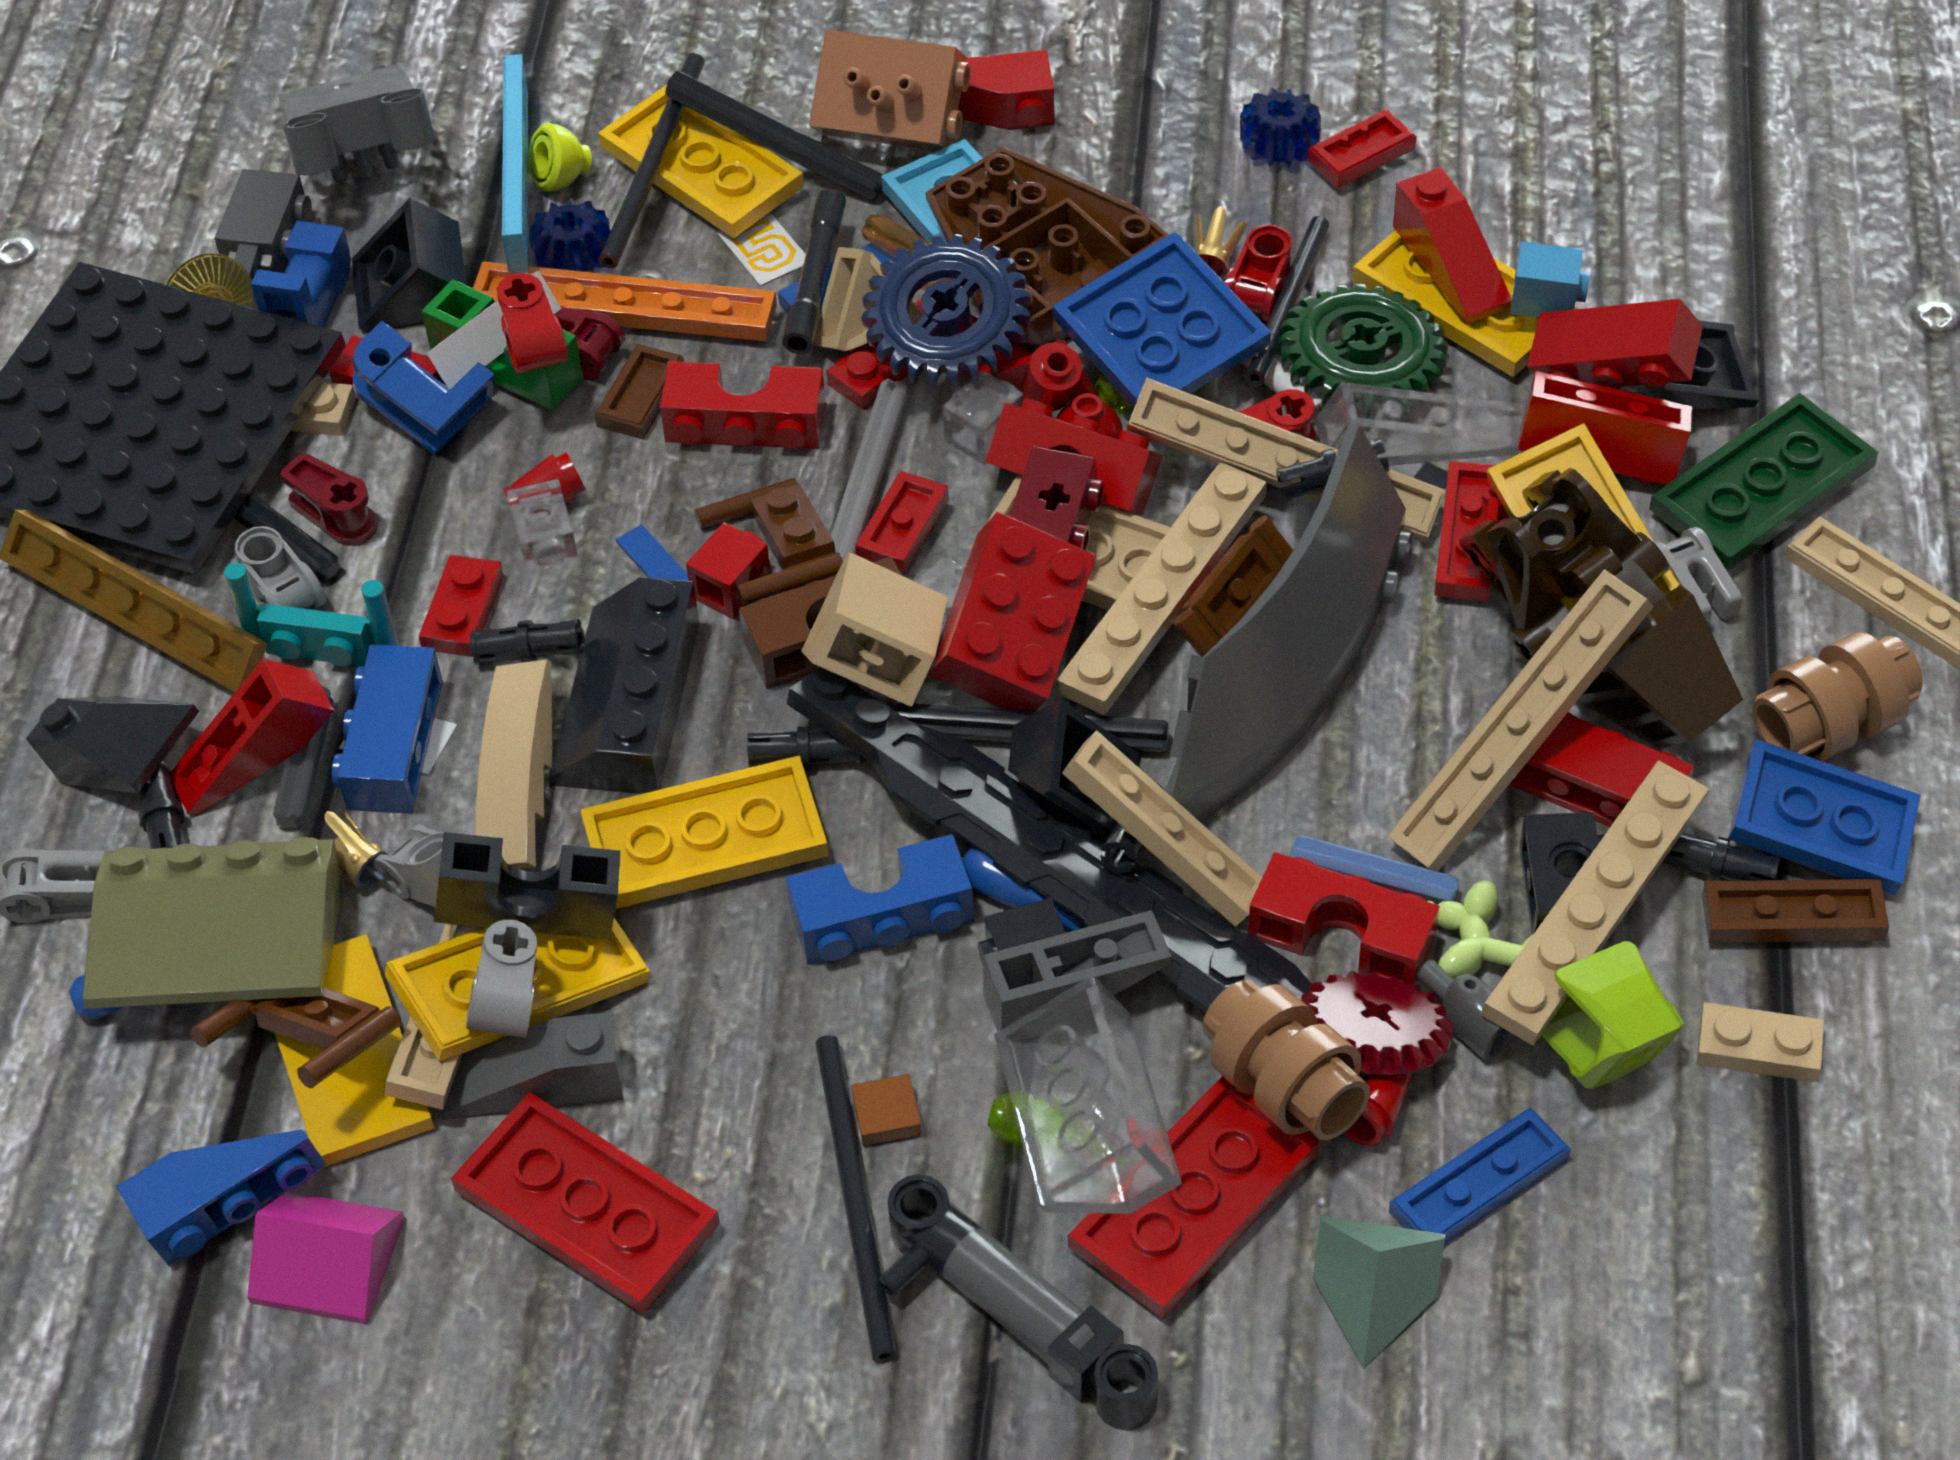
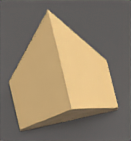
(842, 307)

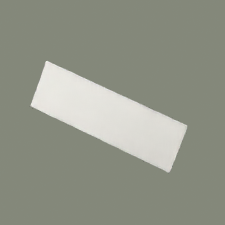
(476, 342)

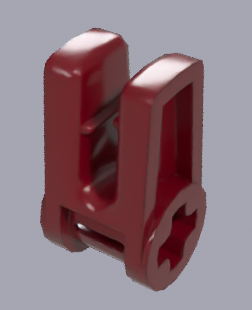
(592, 344)
(330, 499)

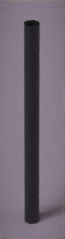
(647, 171)
(855, 1199)

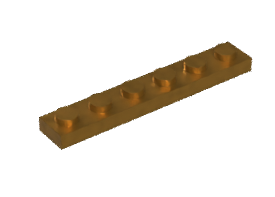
(131, 600)

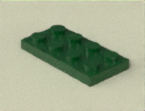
(1765, 479)

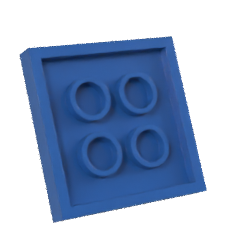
(1162, 321)

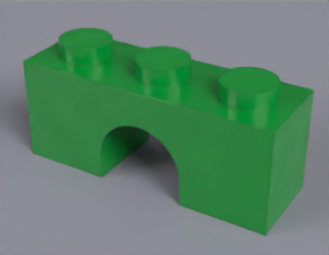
(545, 385)

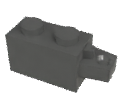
(262, 219)

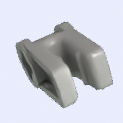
(1702, 573)
(55, 884)

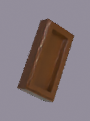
(636, 393)

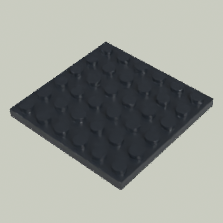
(150, 412)

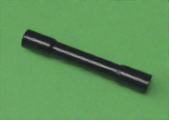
(805, 311)

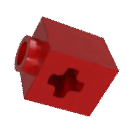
(723, 563)

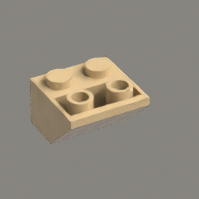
(877, 629)

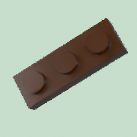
(1795, 910)

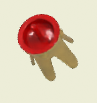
(1210, 246)

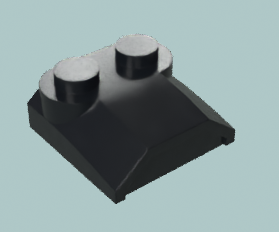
(1717, 375)

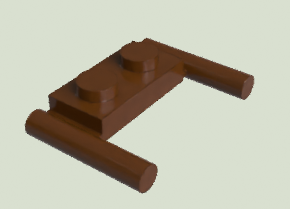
(792, 532)
(1233, 585)
(328, 1022)

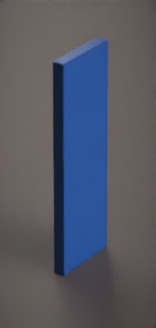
(650, 555)

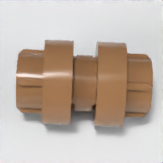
(1846, 693)
(1295, 1068)

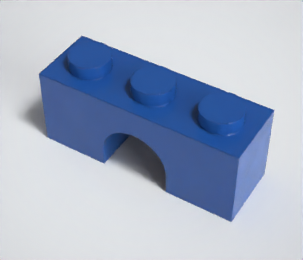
(842, 920)

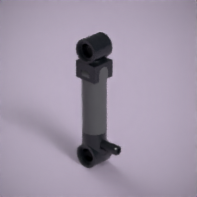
(1079, 1346)

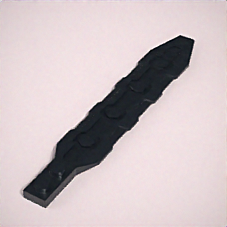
(1036, 841)

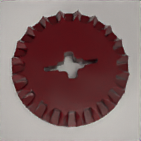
(1384, 1020)

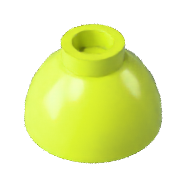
(556, 157)

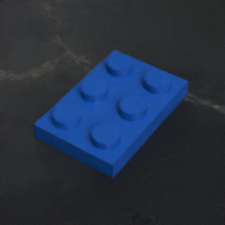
(1824, 816)

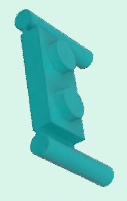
(313, 633)

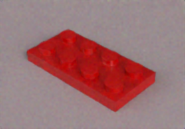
(1230, 1173)
(586, 1201)

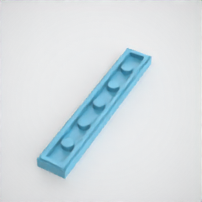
(515, 165)

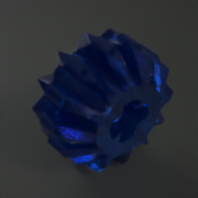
(1280, 126)
(569, 237)

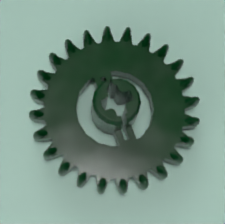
(1371, 325)

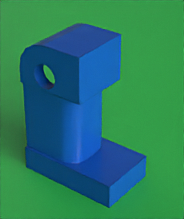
(314, 277)
(412, 396)

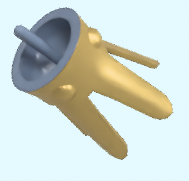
(354, 851)

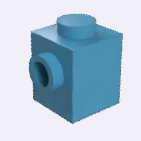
(1548, 279)

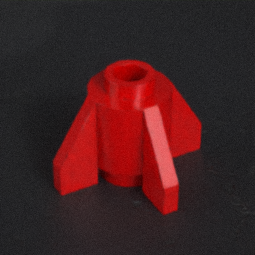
(1049, 375)

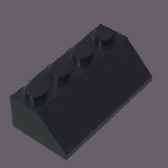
(628, 688)

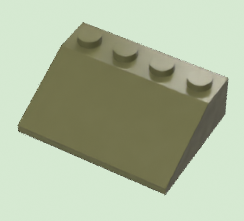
(212, 923)

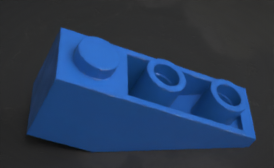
(209, 1188)

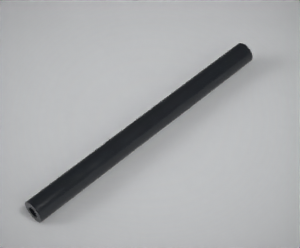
(1288, 297)

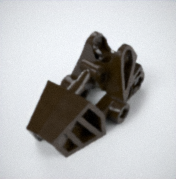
(1669, 672)

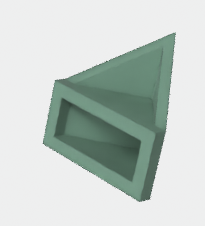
(1375, 1279)

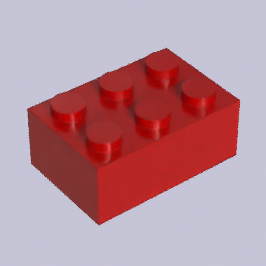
(1012, 615)

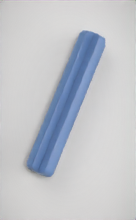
(1378, 869)

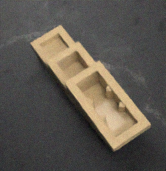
(514, 757)

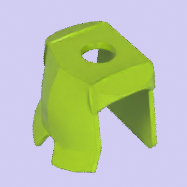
(1611, 1017)

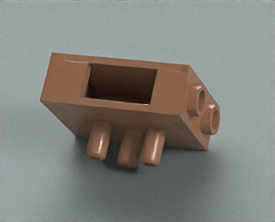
(889, 91)

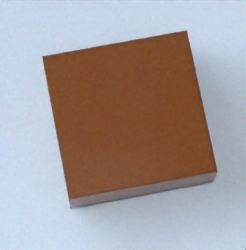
(886, 1109)

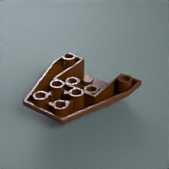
(1046, 222)

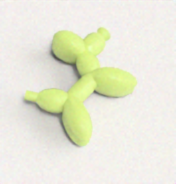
(1475, 942)

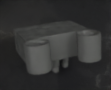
(352, 117)

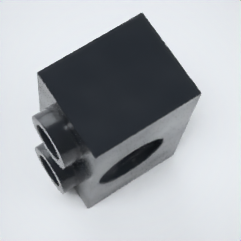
(1549, 851)

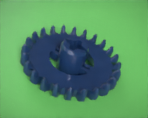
(945, 334)

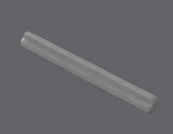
(869, 466)

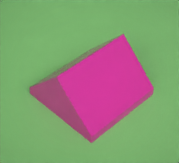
(321, 1255)

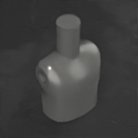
(1464, 1004)

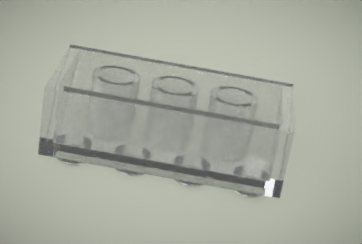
(1086, 1105)

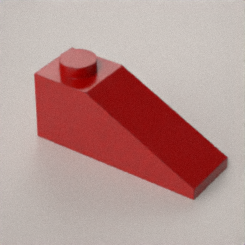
(1010, 91)
(1449, 244)
(254, 731)

